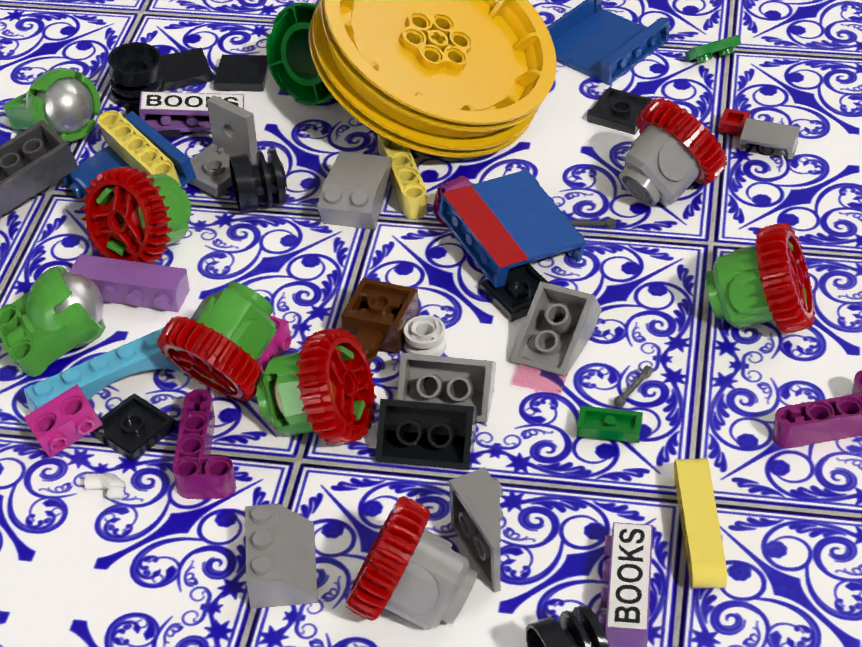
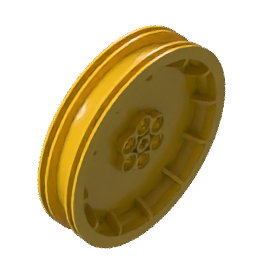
(436, 71)

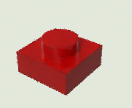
(733, 121)

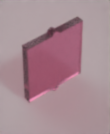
(539, 379)

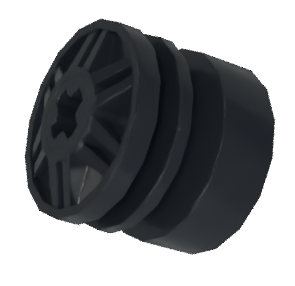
(134, 69)
(257, 180)
(574, 629)

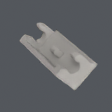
(770, 135)

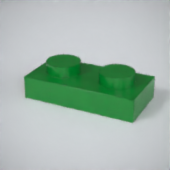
(703, 52)
(609, 424)

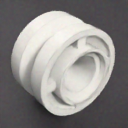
(425, 336)

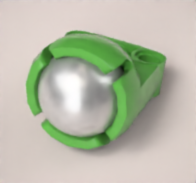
(59, 98)
(51, 319)

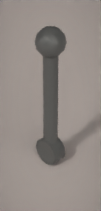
(609, 223)
(619, 401)

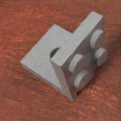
(231, 135)

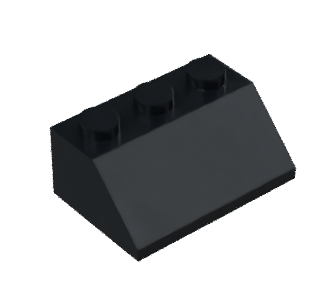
(426, 434)

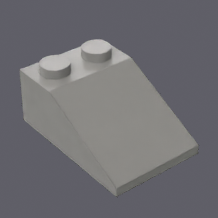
(354, 190)
(556, 328)
(476, 520)

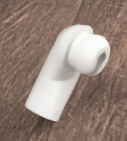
(106, 481)

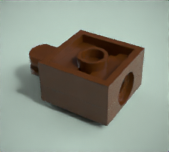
(379, 314)

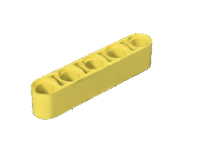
(134, 146)
(405, 178)
(700, 524)

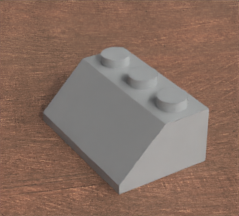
(447, 381)
(279, 557)

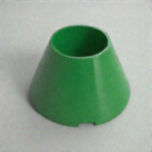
(291, 56)

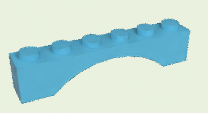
(102, 370)

